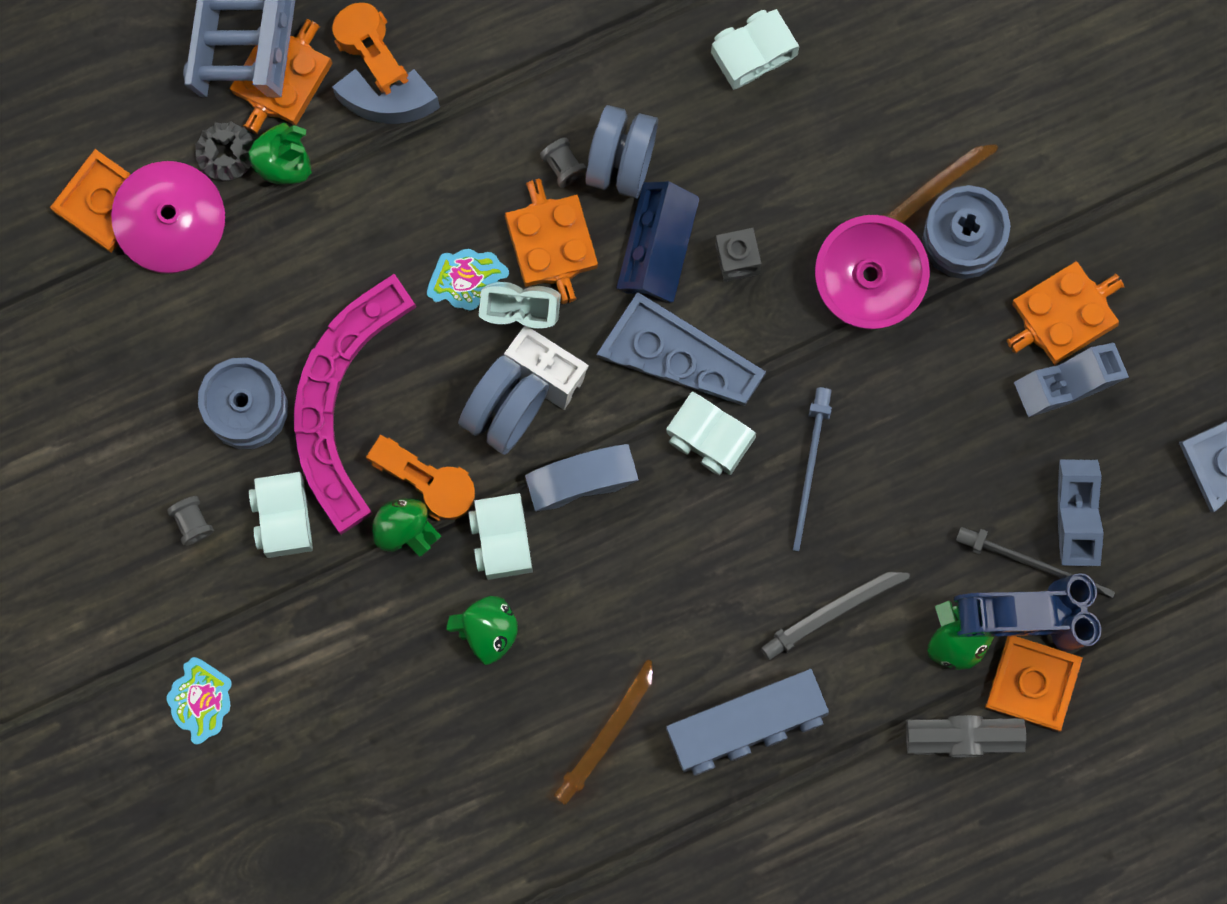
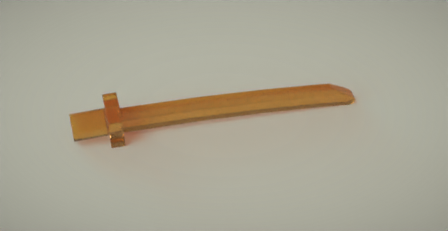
(941, 181)
(575, 780)

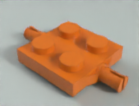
(302, 78)
(551, 241)
(1065, 313)

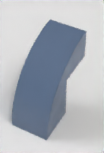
(404, 103)
(1072, 380)
(581, 475)
(1078, 513)

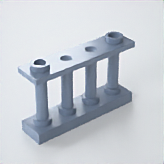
(271, 38)

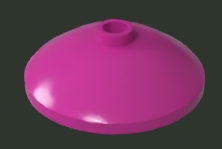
(172, 243)
(891, 252)

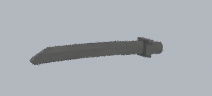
(979, 541)
(785, 639)

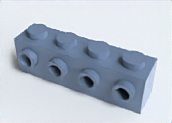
(748, 721)

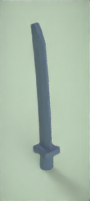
(819, 410)

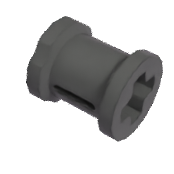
(563, 162)
(190, 520)

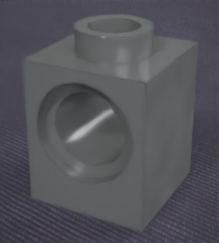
(738, 254)

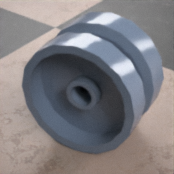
(617, 150)
(969, 210)
(503, 404)
(247, 425)

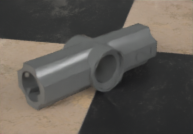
(965, 736)

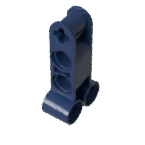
(1035, 613)

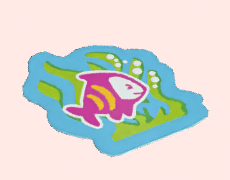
(463, 277)
(200, 700)

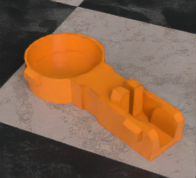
(358, 23)
(449, 492)

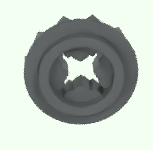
(225, 167)

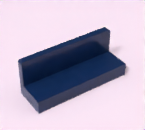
(658, 241)

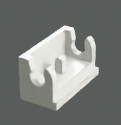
(548, 362)

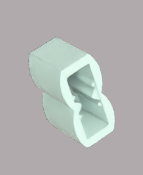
(754, 48)
(510, 303)
(710, 434)
(282, 515)
(502, 536)

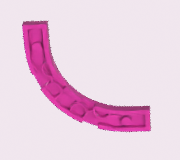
(318, 395)

